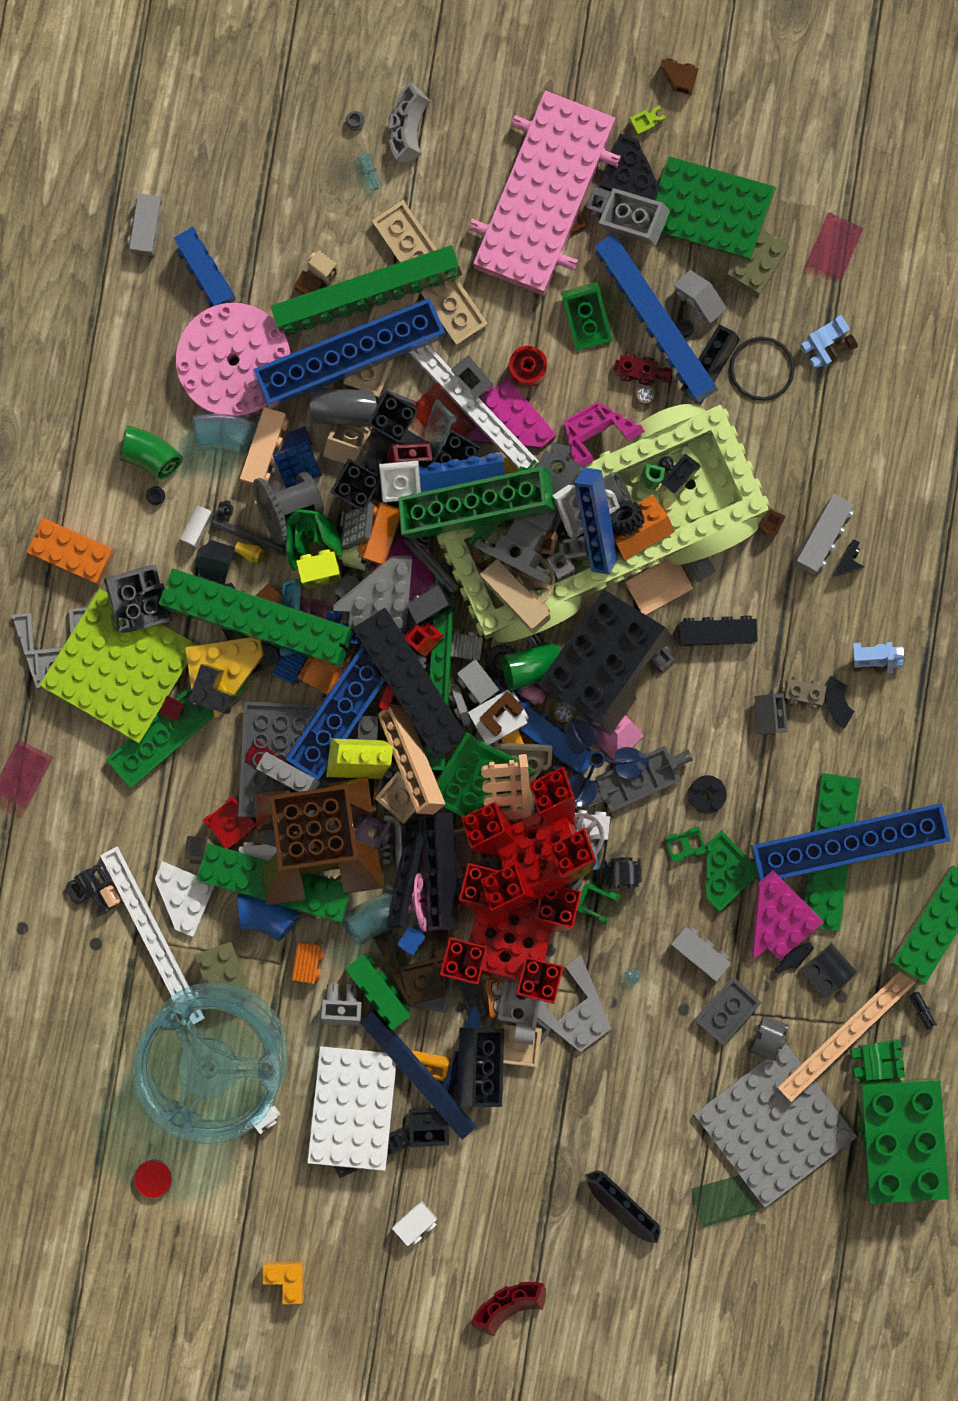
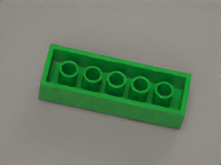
(931, 932)

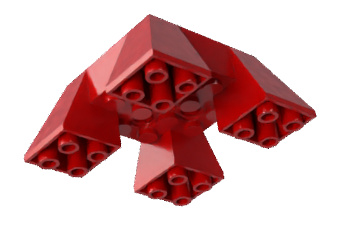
(535, 852)
(526, 966)

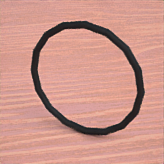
(765, 339)

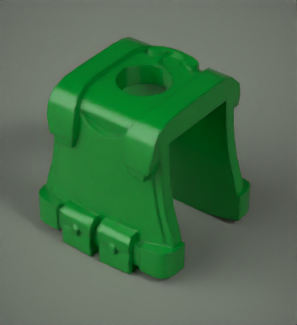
(584, 896)

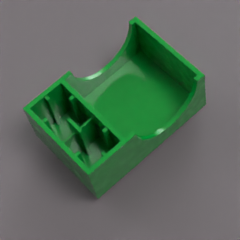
(903, 1140)

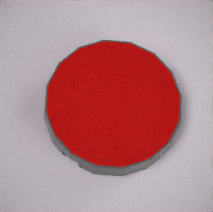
(153, 1178)

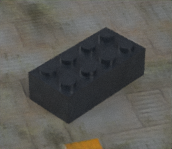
(480, 1067)

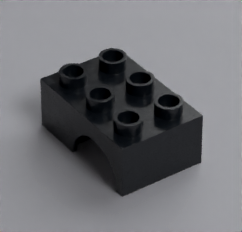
(603, 662)

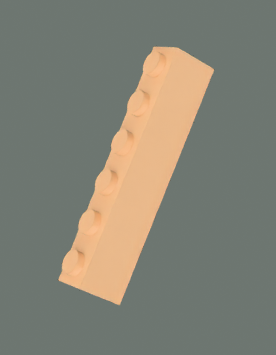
(411, 760)

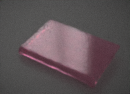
(834, 246)

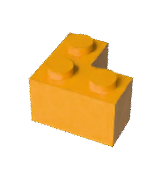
(290, 1275)

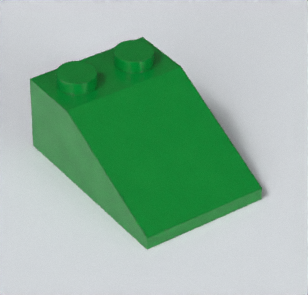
(586, 316)

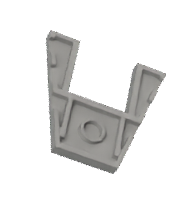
(40, 660)
(585, 1021)

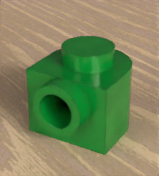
(652, 476)

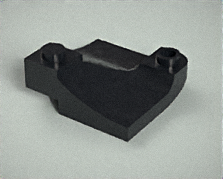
(136, 599)

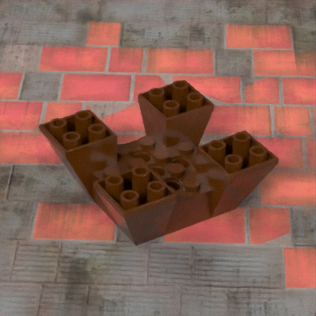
(340, 850)

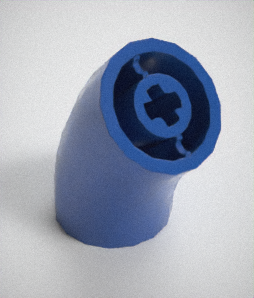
(271, 919)

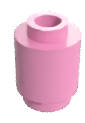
(533, 694)

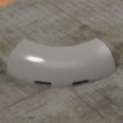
(405, 123)

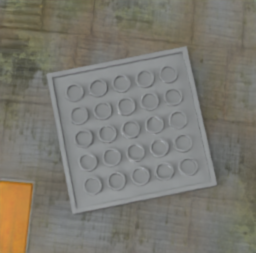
(767, 1135)

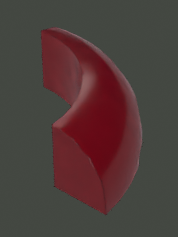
(506, 1303)

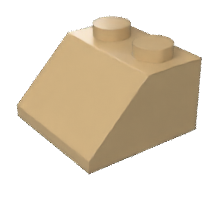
(345, 442)

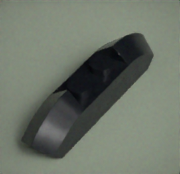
(623, 1207)

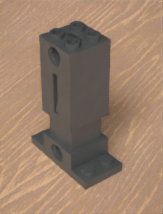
(531, 531)

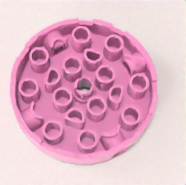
(211, 343)

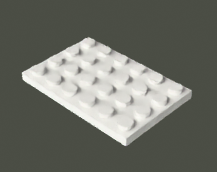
(352, 1109)

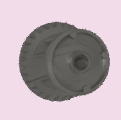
(278, 506)

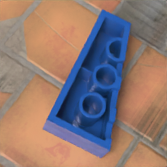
(204, 268)

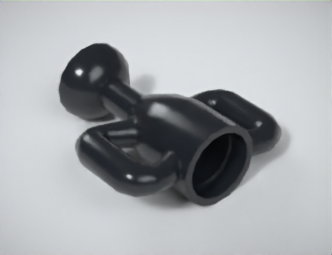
(89, 886)

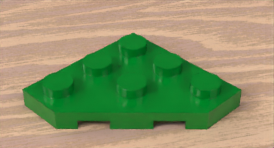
(726, 871)

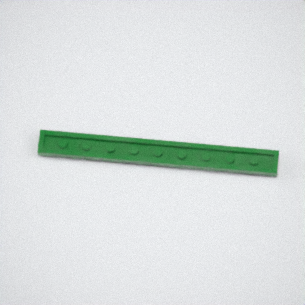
(441, 667)

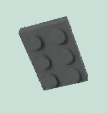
(727, 1011)

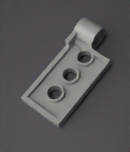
(526, 1025)

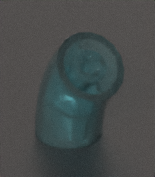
(223, 432)
(368, 919)

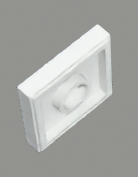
(399, 480)

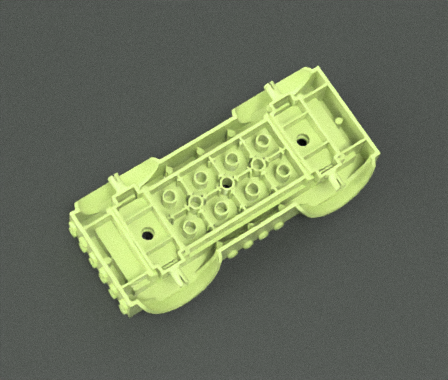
(705, 519)

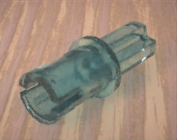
(369, 171)

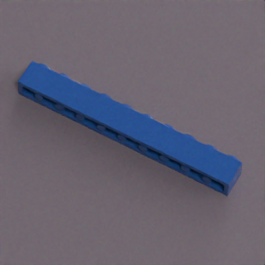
(655, 317)

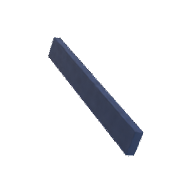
(418, 1074)

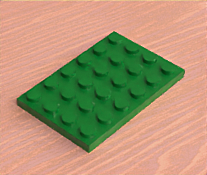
(713, 207)

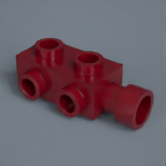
(636, 371)

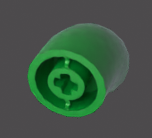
(149, 453)
(529, 665)

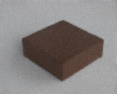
(480, 558)

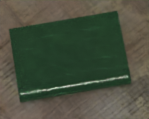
(724, 1200)

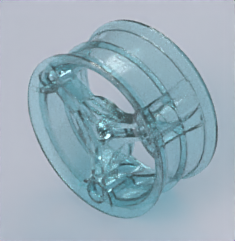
(217, 1079)

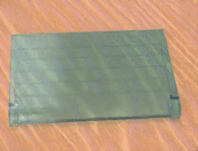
(439, 425)

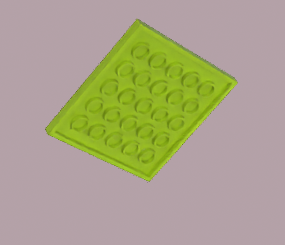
(117, 674)

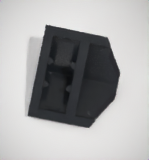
(215, 561)

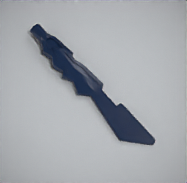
(452, 1077)

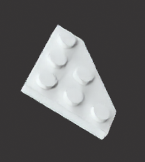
(569, 510)
(183, 897)

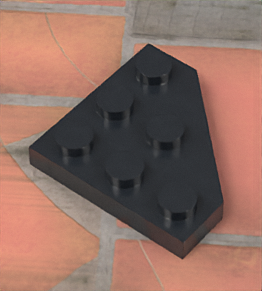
(632, 172)

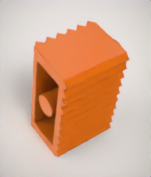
(306, 962)

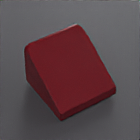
(172, 708)

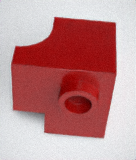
(423, 638)

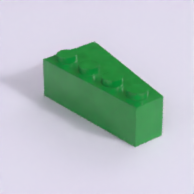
(378, 991)

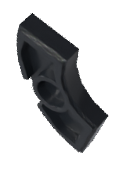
(837, 702)

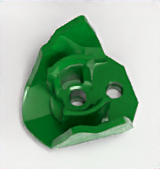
(310, 526)

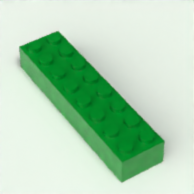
(476, 503)

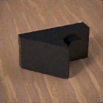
(846, 564)

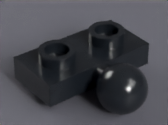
(679, 473)

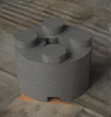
(769, 1038)

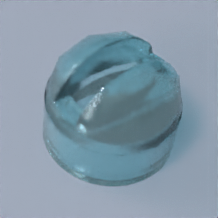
(633, 975)

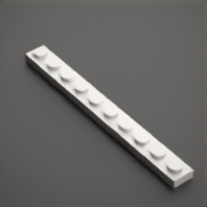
(474, 409)
(146, 925)

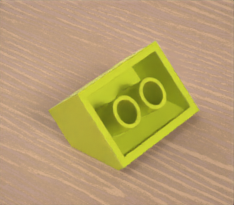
(359, 758)

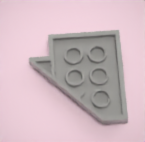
(383, 588)

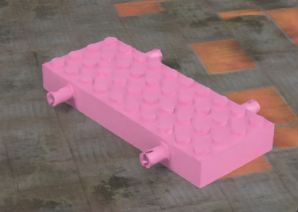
(544, 193)

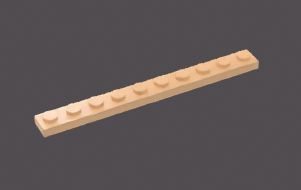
(845, 1036)

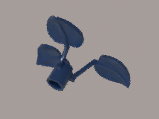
(583, 735)

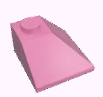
(624, 735)

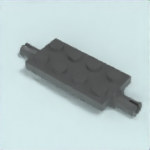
(656, 776)

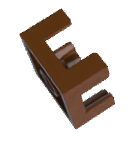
(498, 709)

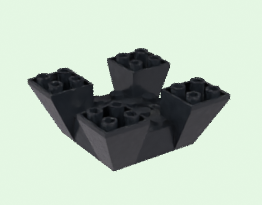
(389, 426)

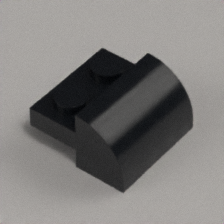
(828, 970)
(427, 1128)

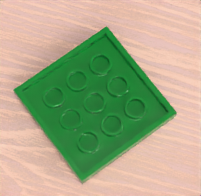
(462, 778)

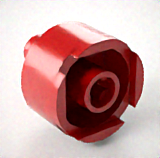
(533, 357)

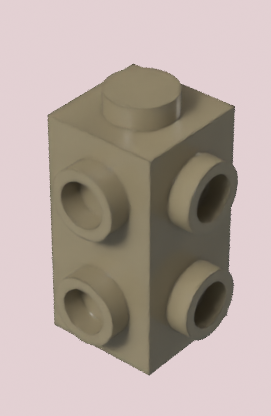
(802, 692)

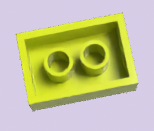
(319, 569)

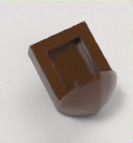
(771, 522)

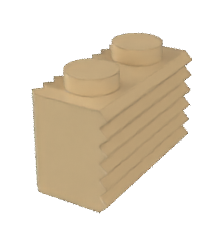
(322, 267)

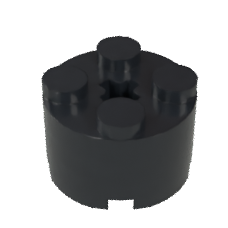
(622, 872)

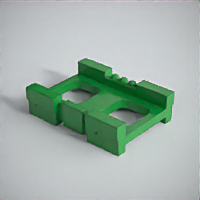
(687, 850)

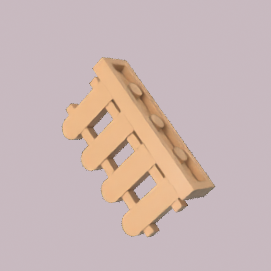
(508, 784)

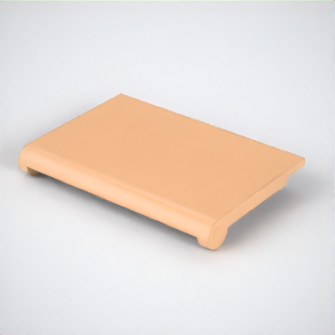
(658, 586)

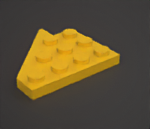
(234, 657)

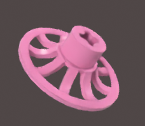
(415, 905)

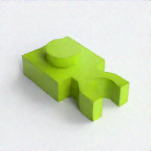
(645, 121)

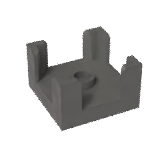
(469, 367)

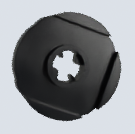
(699, 802)

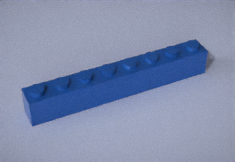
(547, 734)

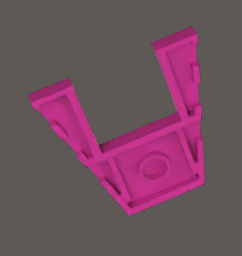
(591, 421)

